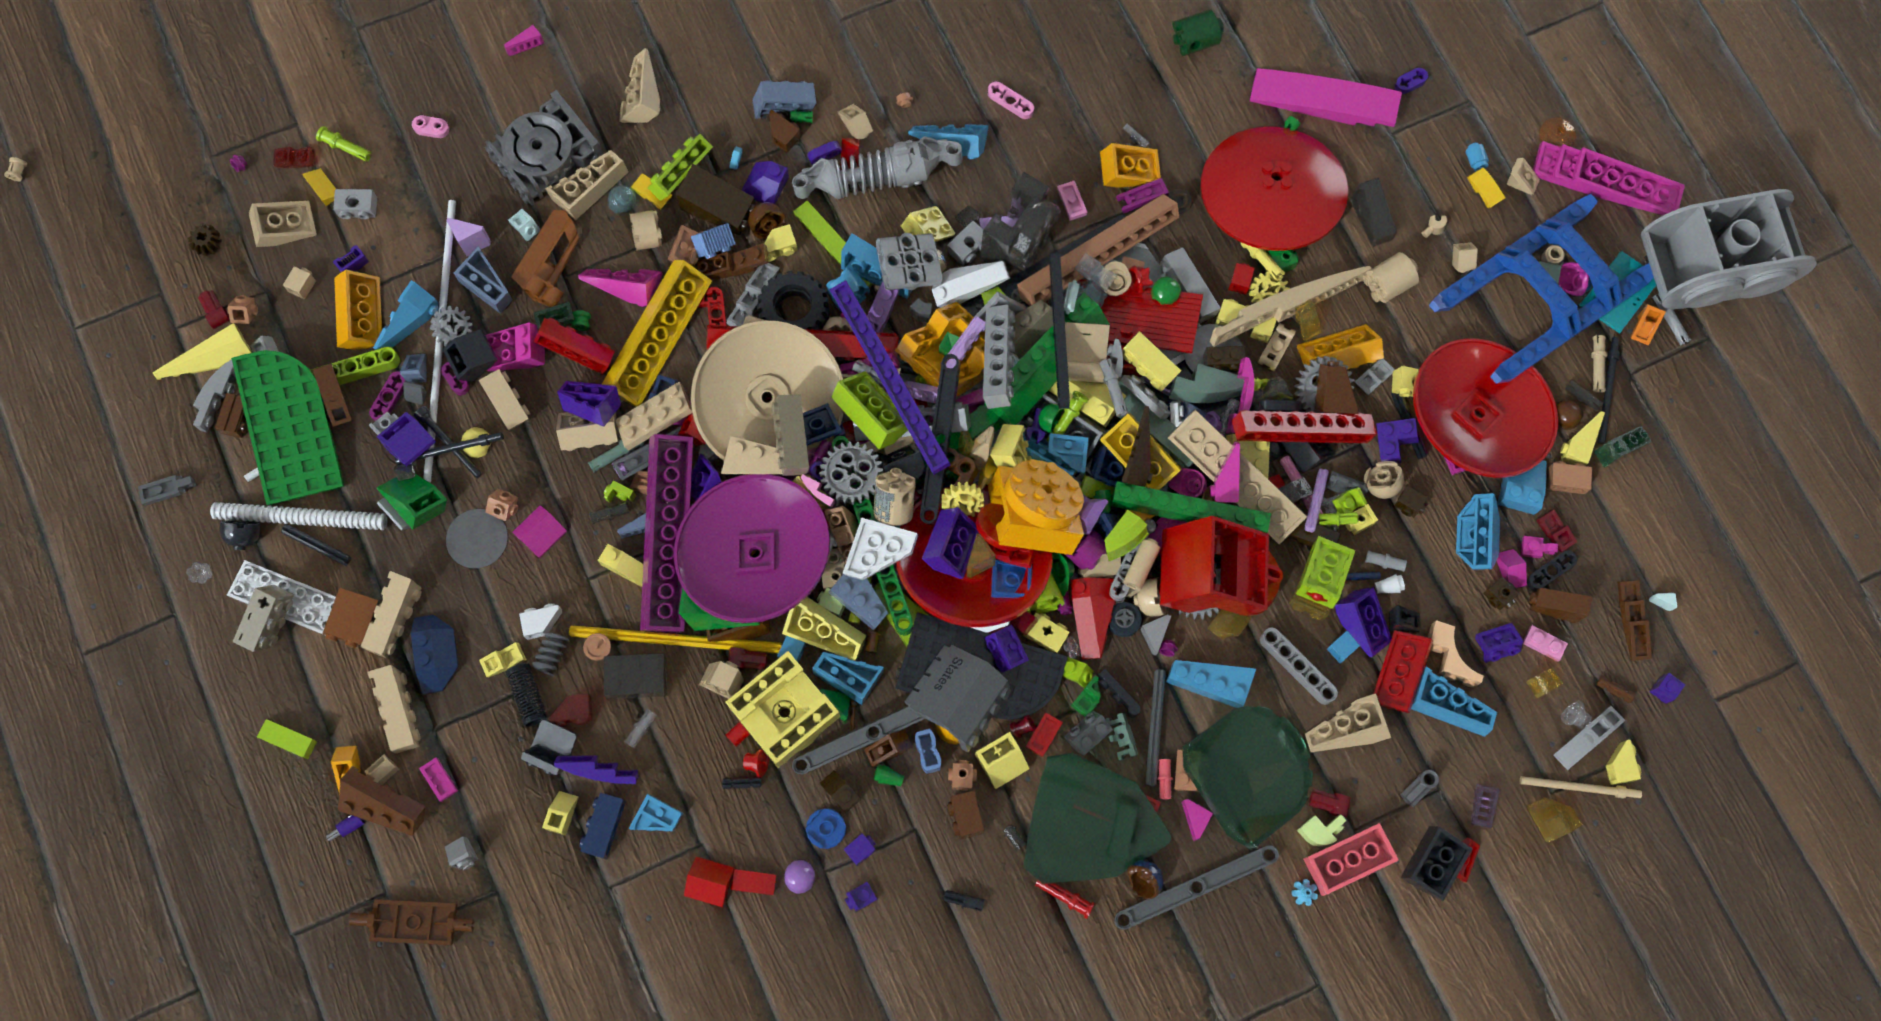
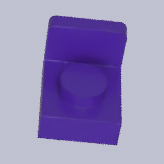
(860, 897)

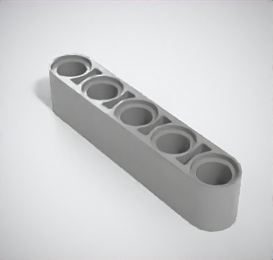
(1300, 675)

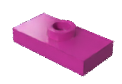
(438, 779)

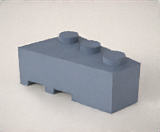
(482, 280)

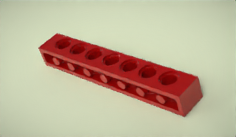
(1303, 427)

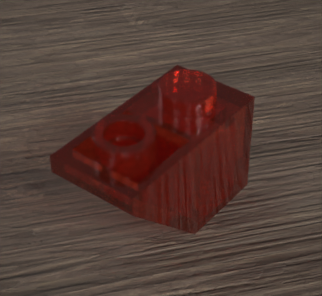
(573, 709)

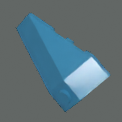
(414, 310)

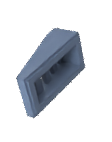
(633, 528)

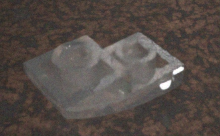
(1093, 270)

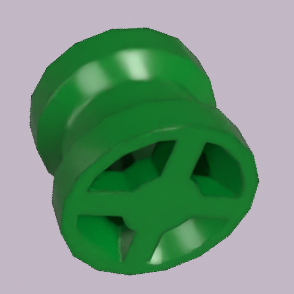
(581, 320)

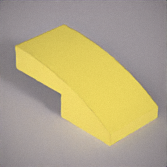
(502, 660)

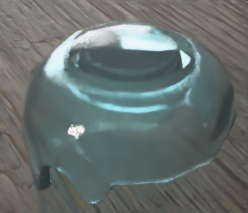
(621, 199)

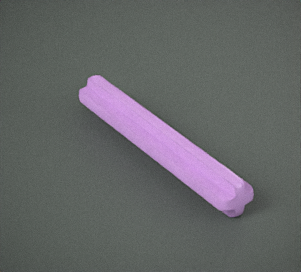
(1316, 500)

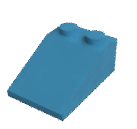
(1525, 490)

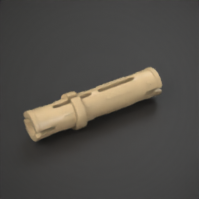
(1599, 363)

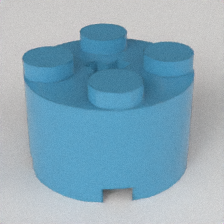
(855, 282)

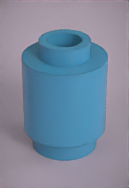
(1477, 156)

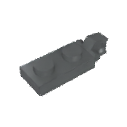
(165, 489)

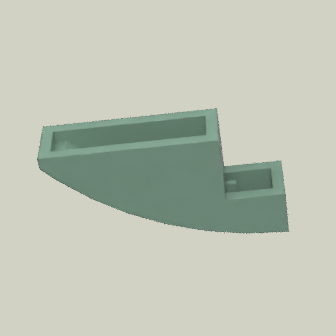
(1206, 386)

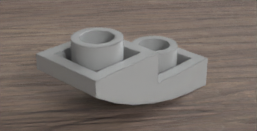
(1116, 357)

